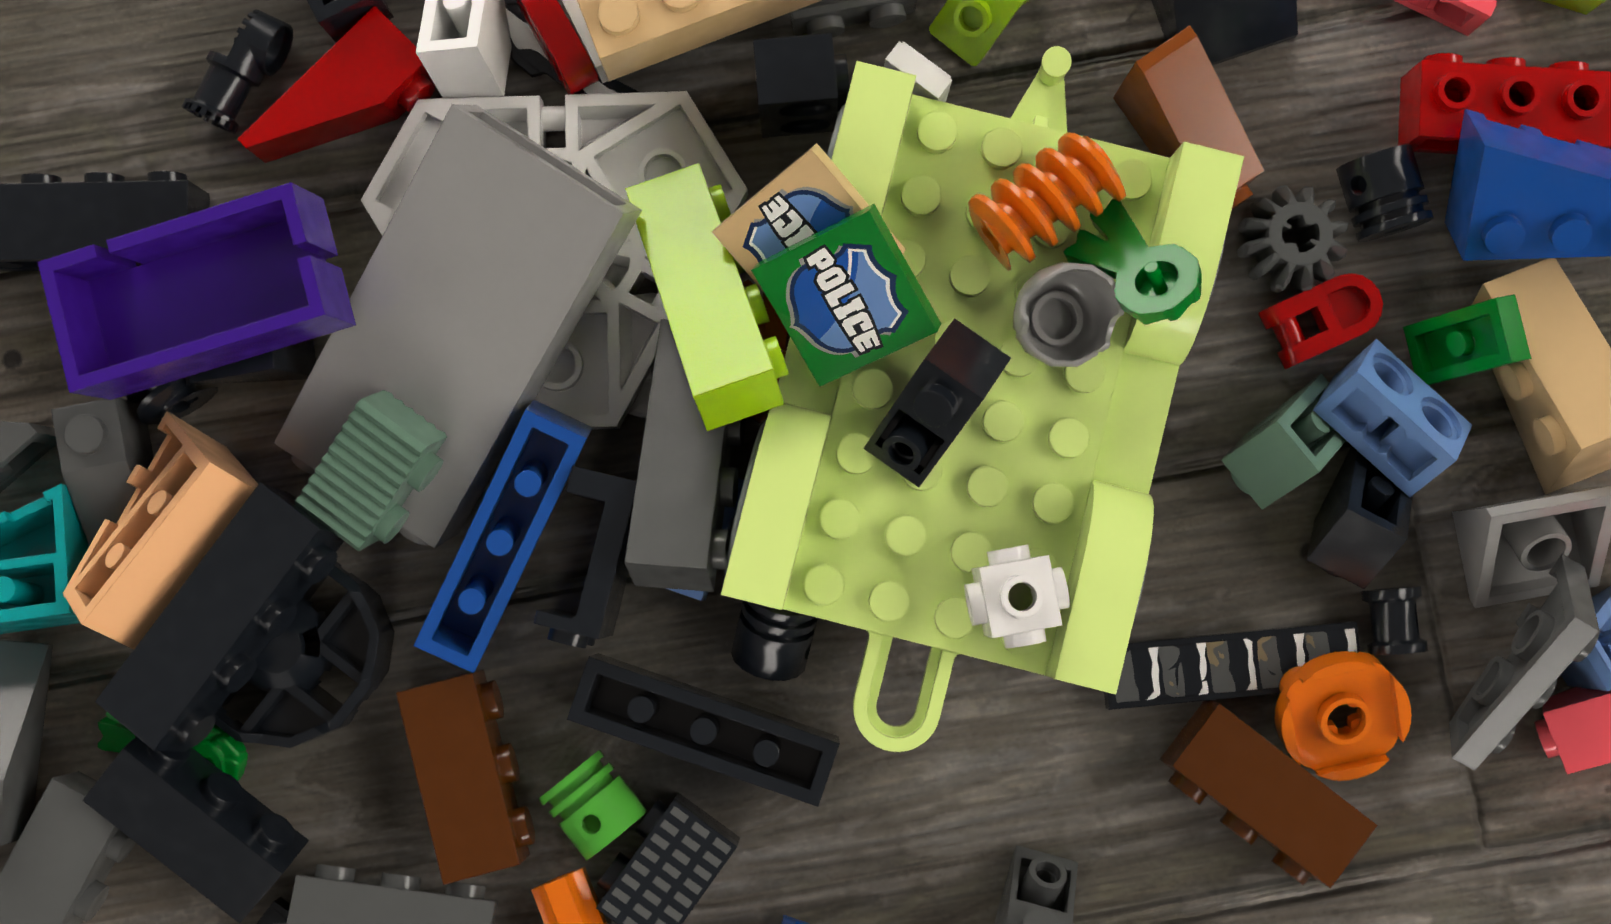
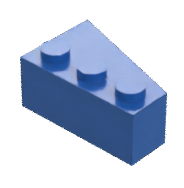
(1527, 194)

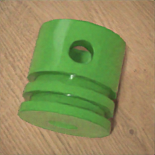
(593, 805)

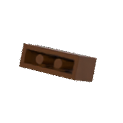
(466, 776)
(1266, 795)

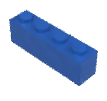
(502, 536)

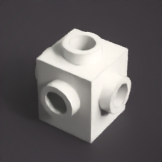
(989, 600)

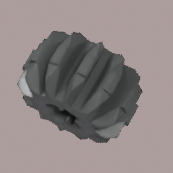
(1298, 218)

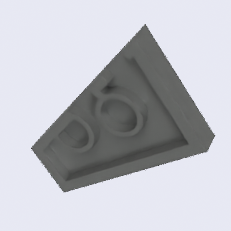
(1540, 652)

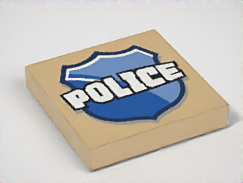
(789, 209)

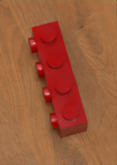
(1559, 100)

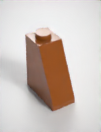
(1179, 99)

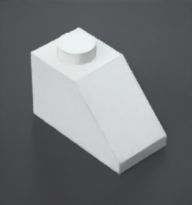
(465, 47)

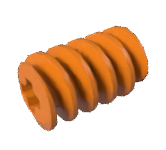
(1043, 196)

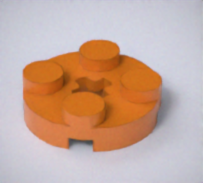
(1322, 685)

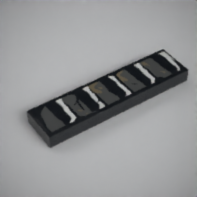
(1222, 663)

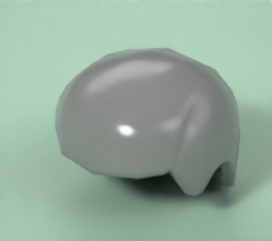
(1066, 314)

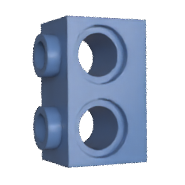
(1393, 418)

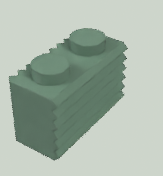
(372, 471)

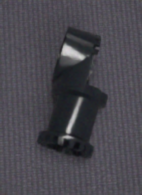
(255, 53)

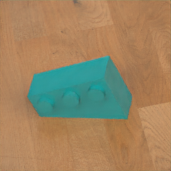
(37, 559)

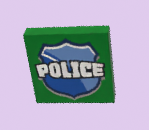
(847, 296)

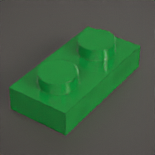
(1467, 340)

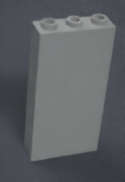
(465, 306)

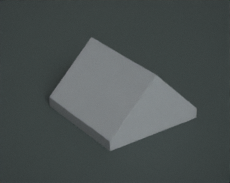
(1516, 543)

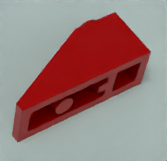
(353, 87)

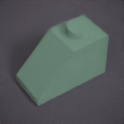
(1284, 447)

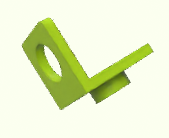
(973, 25)

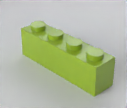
(704, 298)

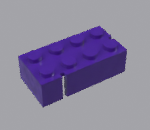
(205, 297)

